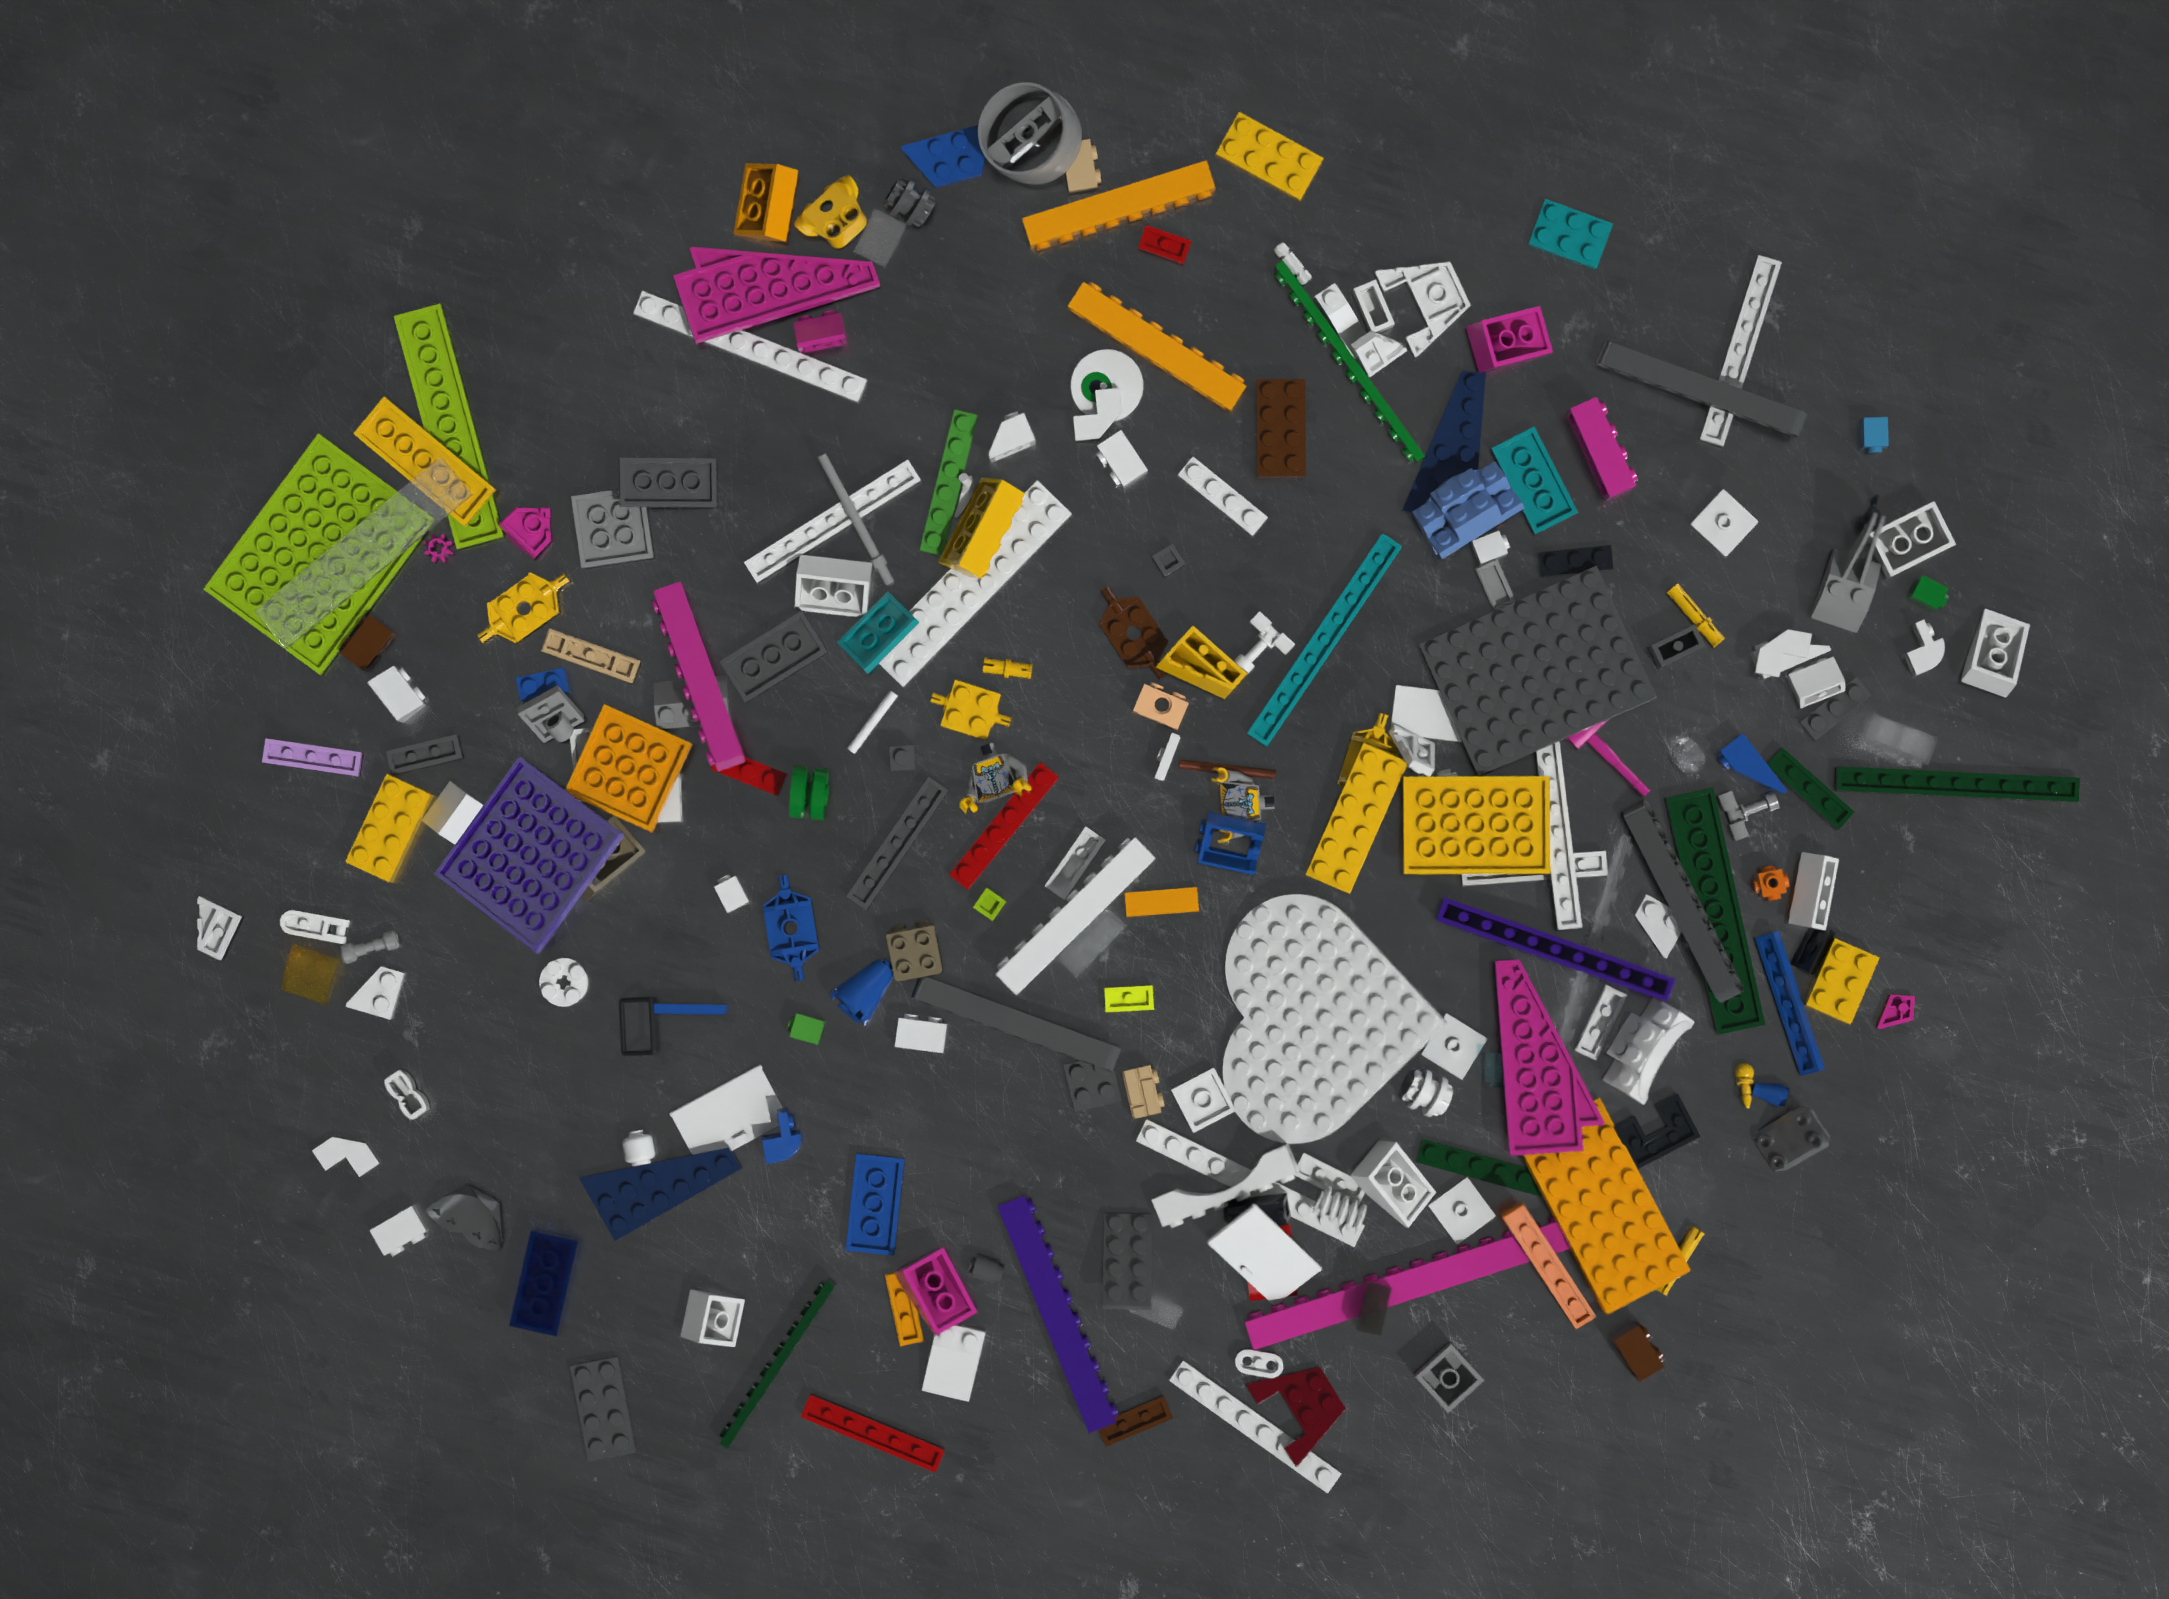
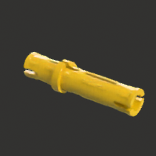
(1697, 617)
(1686, 1247)

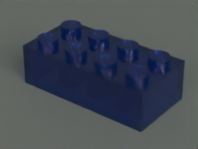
(545, 1282)

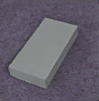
(1495, 584)

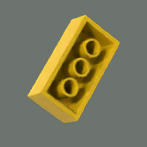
(389, 828)

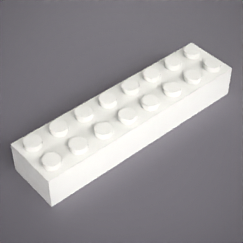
(1075, 916)

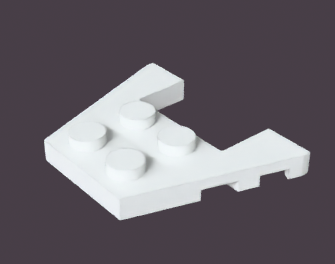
(1436, 294)

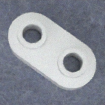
(1258, 1363)

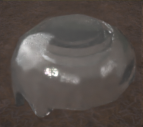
(1688, 756)

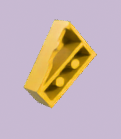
(1202, 664)

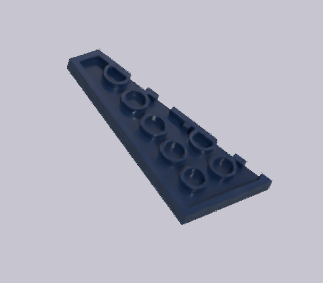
(1455, 442)
(643, 1192)

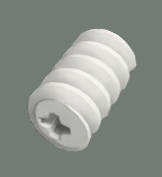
(1340, 1208)

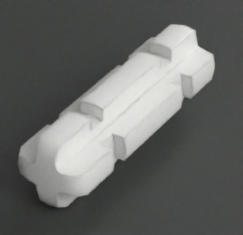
(1293, 263)

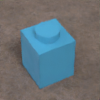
(1874, 434)

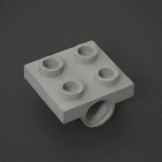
(551, 715)

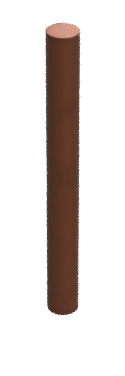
(1207, 767)

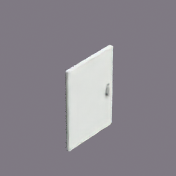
(729, 1113)
(1270, 1256)

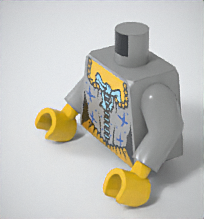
(994, 778)
(1240, 799)

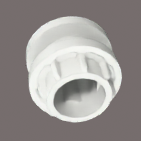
(1429, 1093)

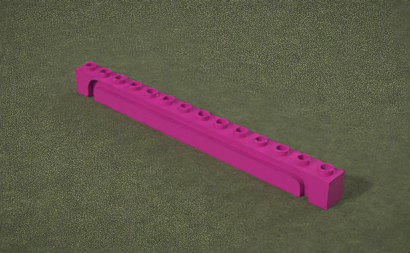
(1406, 1285)

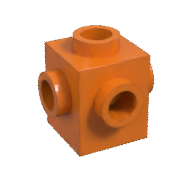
(1762, 887)

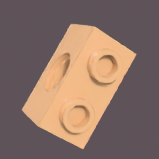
(1146, 705)

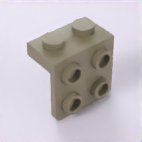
(913, 950)

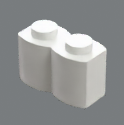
(403, 1088)

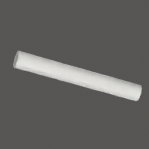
(872, 722)

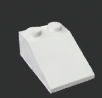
(1996, 653)
(1393, 1182)
(954, 1362)

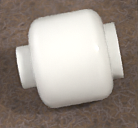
(638, 1148)

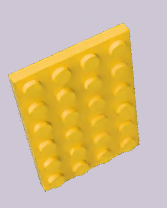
(1476, 825)

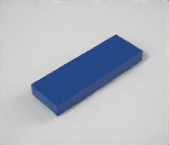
(690, 1009)

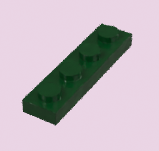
(1810, 788)

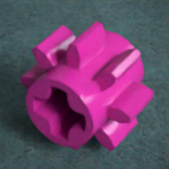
(445, 550)

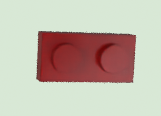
(1164, 244)

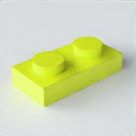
(1129, 998)

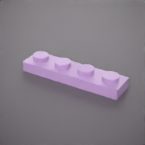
(312, 757)

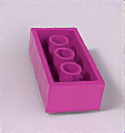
(1601, 448)

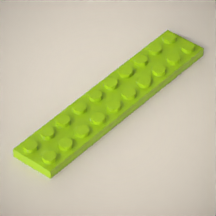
(445, 408)

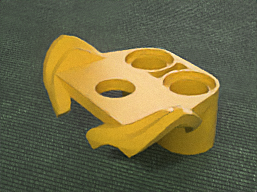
(816, 222)

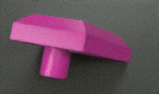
(1897, 1011)

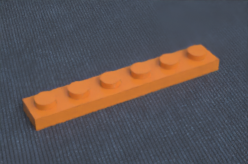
(1548, 1265)

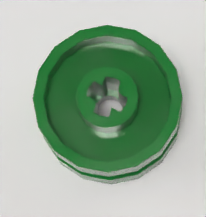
(812, 793)

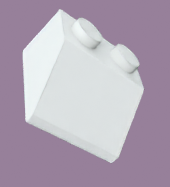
(1011, 437)
(397, 693)
(712, 1318)

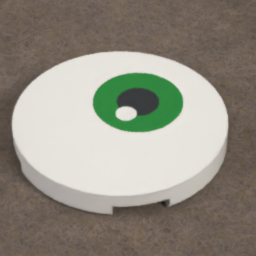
(1106, 371)

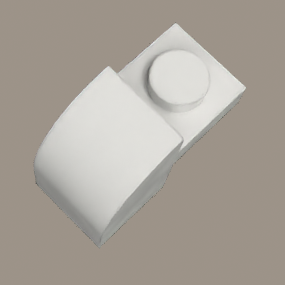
(1928, 654)

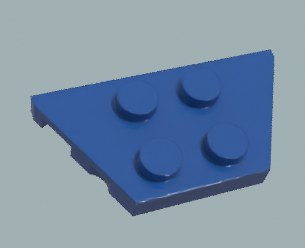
(948, 156)

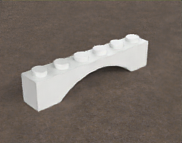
(1179, 1204)

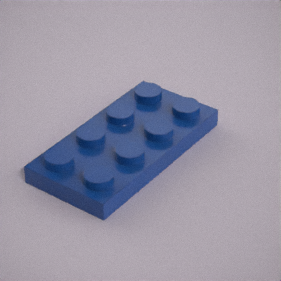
(875, 1204)

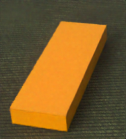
(1161, 902)
(904, 1312)

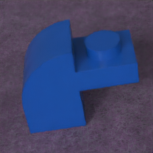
(781, 1145)

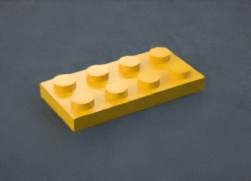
(1269, 156)

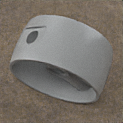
(1042, 120)

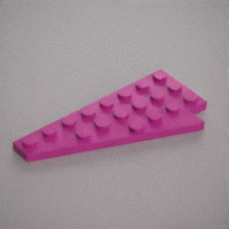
(1541, 1083)

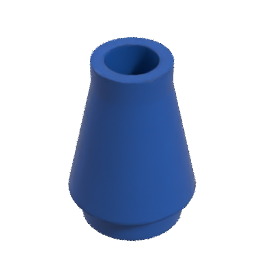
(1772, 1093)

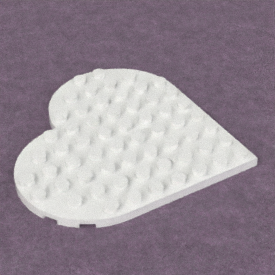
(1319, 1020)

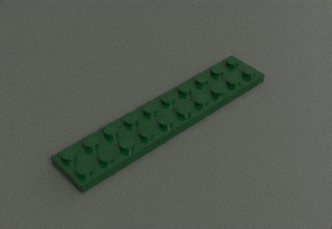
(1707, 864)

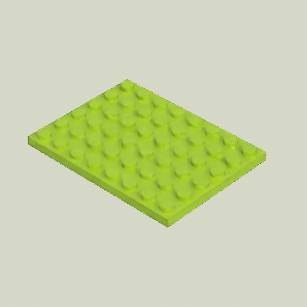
(301, 521)

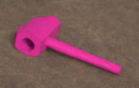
(1590, 736)

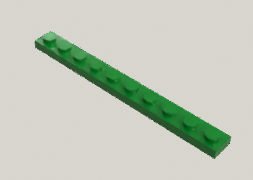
(1342, 354)

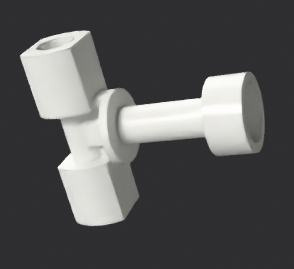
(1268, 637)

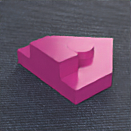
(528, 529)

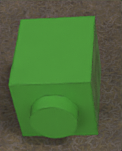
(806, 1028)

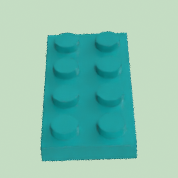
(1534, 480)

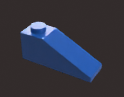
(1746, 761)

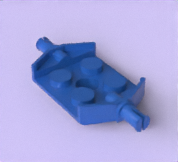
(790, 907)

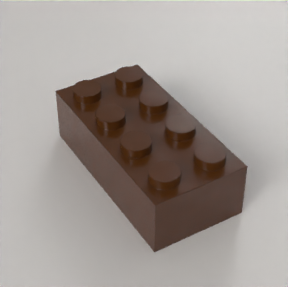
(1280, 429)

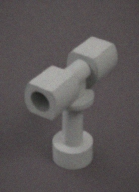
(1738, 813)

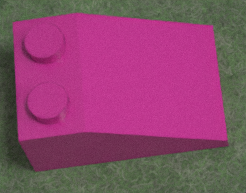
(1509, 339)
(936, 1291)

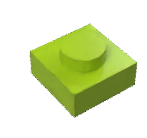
(989, 904)

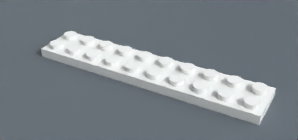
(959, 597)

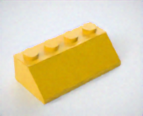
(982, 527)

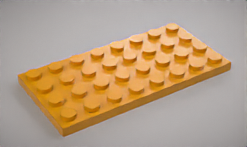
(1608, 1217)

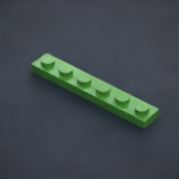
(948, 482)

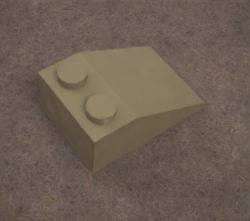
(621, 858)

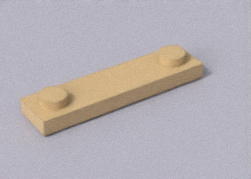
(590, 656)

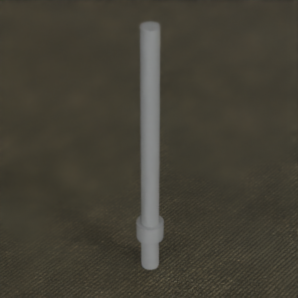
(878, 560)

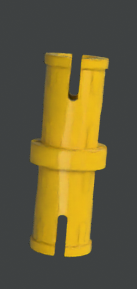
(1007, 668)

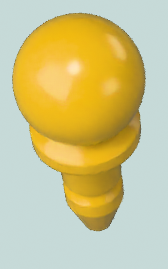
(1744, 1073)

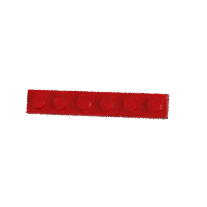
(1003, 827)
(872, 1433)

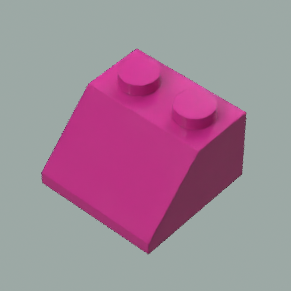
(820, 332)

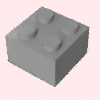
(1448, 1377)

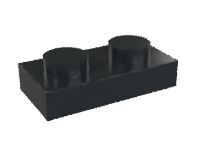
(1813, 949)

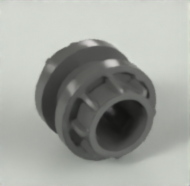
(909, 202)

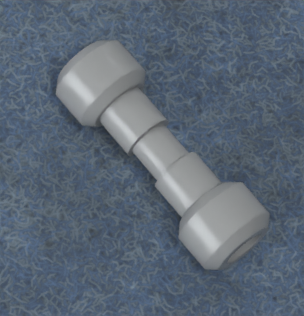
(351, 952)

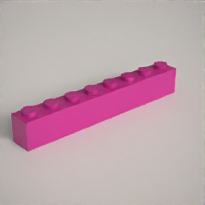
(698, 675)

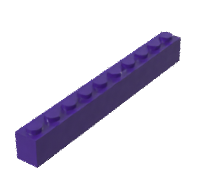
(1556, 949)
(1057, 1315)

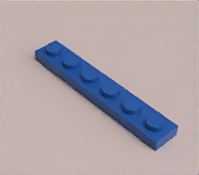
(1789, 1003)

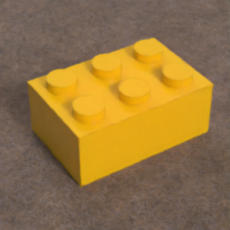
(1840, 981)

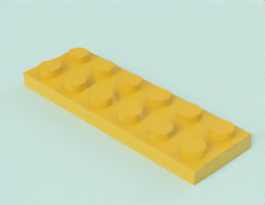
(413, 449)
(1356, 817)

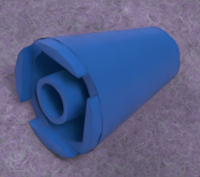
(864, 990)

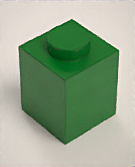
(1929, 593)

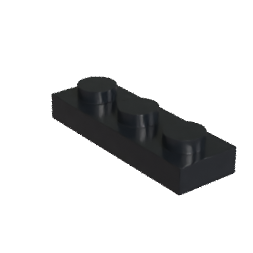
(1575, 560)

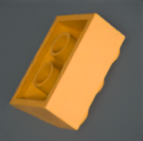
(765, 201)

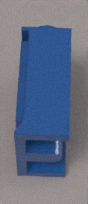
(1224, 858)

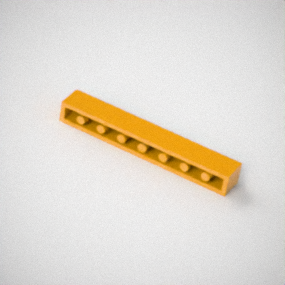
(1119, 204)
(1156, 346)

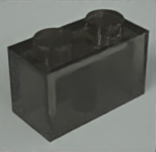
(1373, 1308)

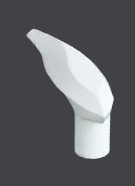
(965, 493)

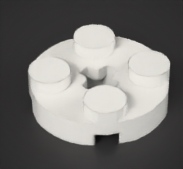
(555, 971)

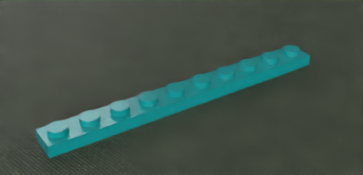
(1324, 640)

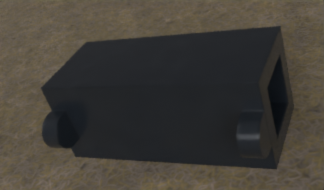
(1274, 1206)

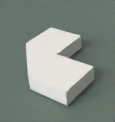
(1094, 426)
(1771, 655)
(356, 1152)

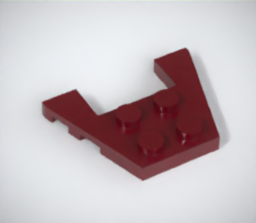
(1311, 1403)

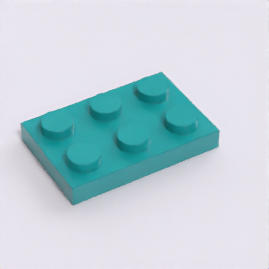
(1570, 234)
(878, 632)

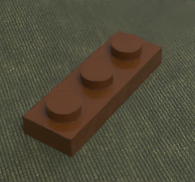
(1136, 1421)

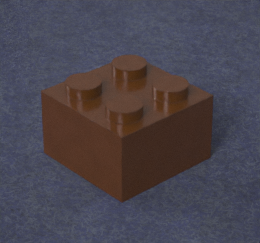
(1636, 1351)

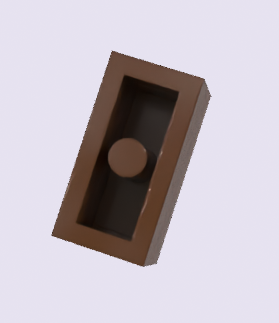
(367, 642)

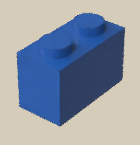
(538, 683)

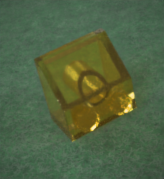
(310, 973)

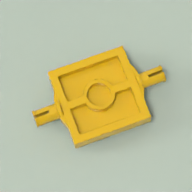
(970, 709)

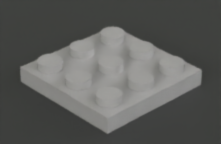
(610, 532)

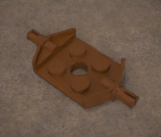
(1132, 612)

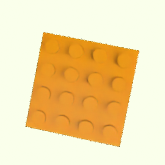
(628, 768)

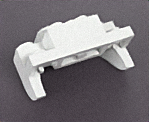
(1642, 1048)

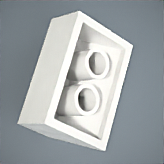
(832, 586)

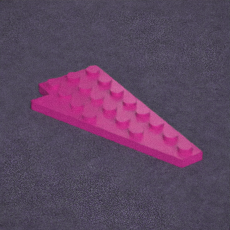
(750, 288)

